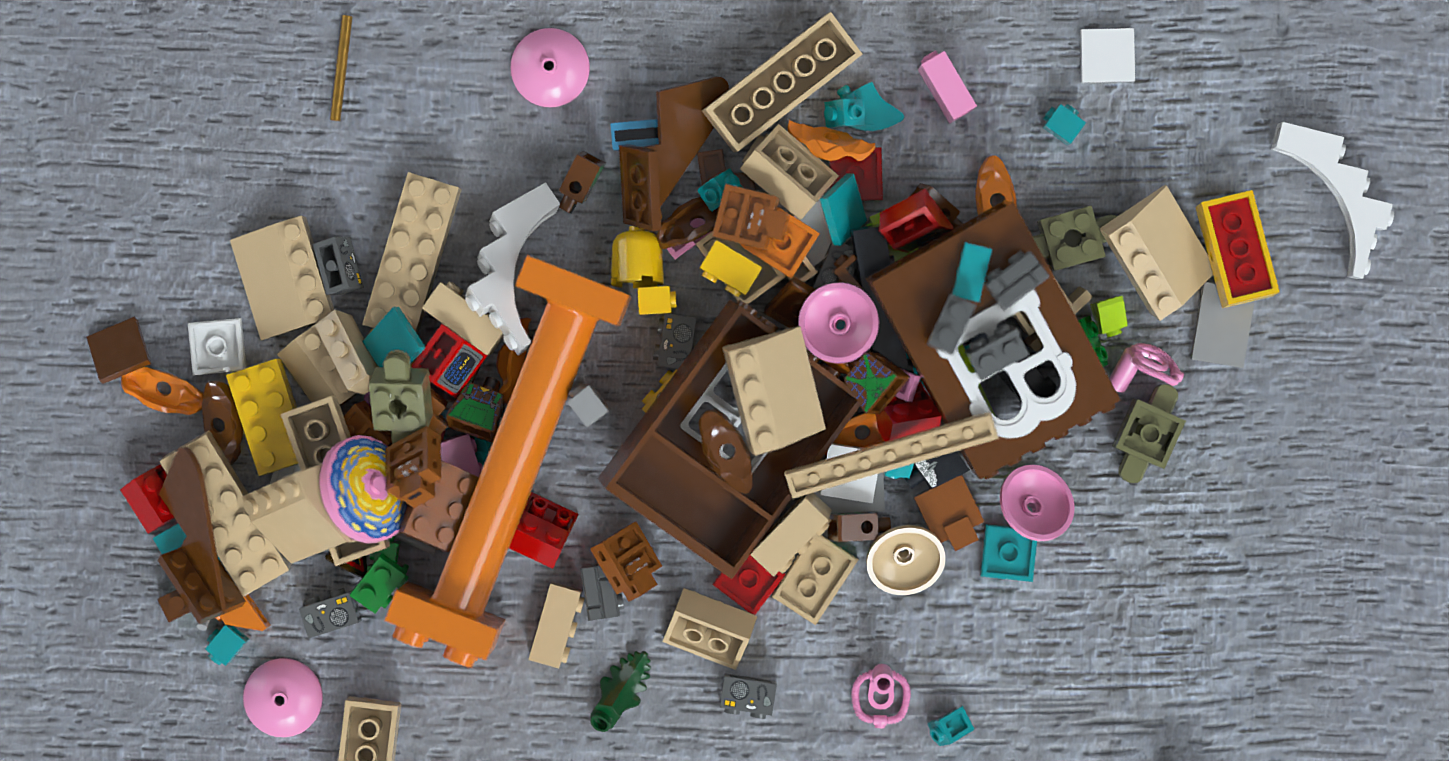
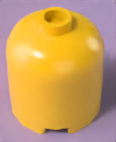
(636, 259)

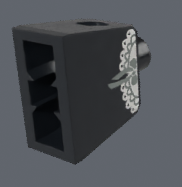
(937, 470)

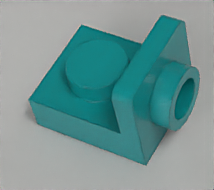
(950, 727)

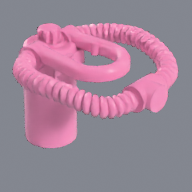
(1134, 360)
(882, 682)

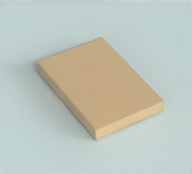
(815, 578)

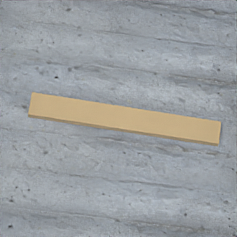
(891, 454)

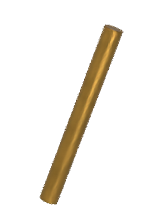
(341, 67)

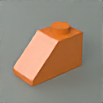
(247, 616)

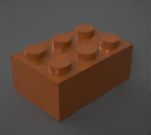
(441, 517)

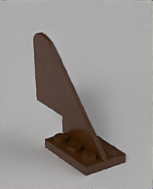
(654, 170)
(195, 565)

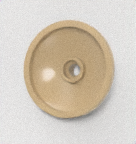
(908, 570)

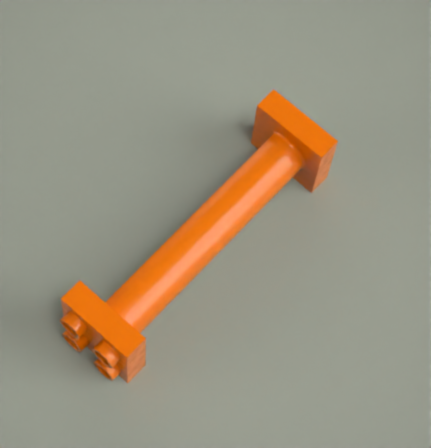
(457, 606)

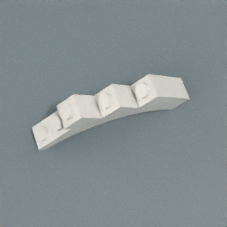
(1347, 183)
(496, 291)

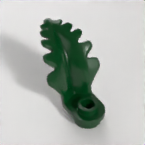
(620, 691)

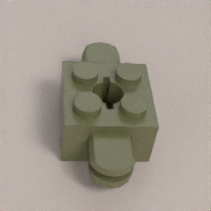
(1071, 238)
(400, 396)
(1148, 433)

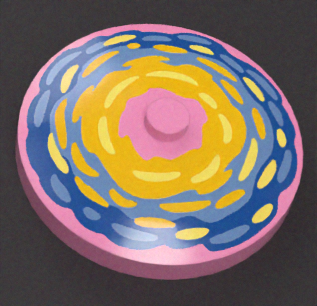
(356, 490)

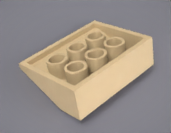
(1159, 252)
(282, 277)
(774, 390)
(294, 515)

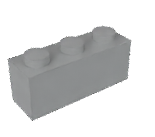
(588, 404)

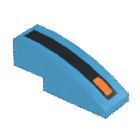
(636, 133)

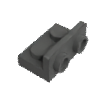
(996, 351)

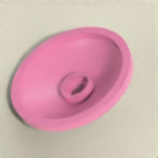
(561, 83)
(828, 307)
(1045, 494)
(297, 686)

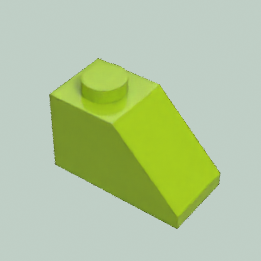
(1110, 315)

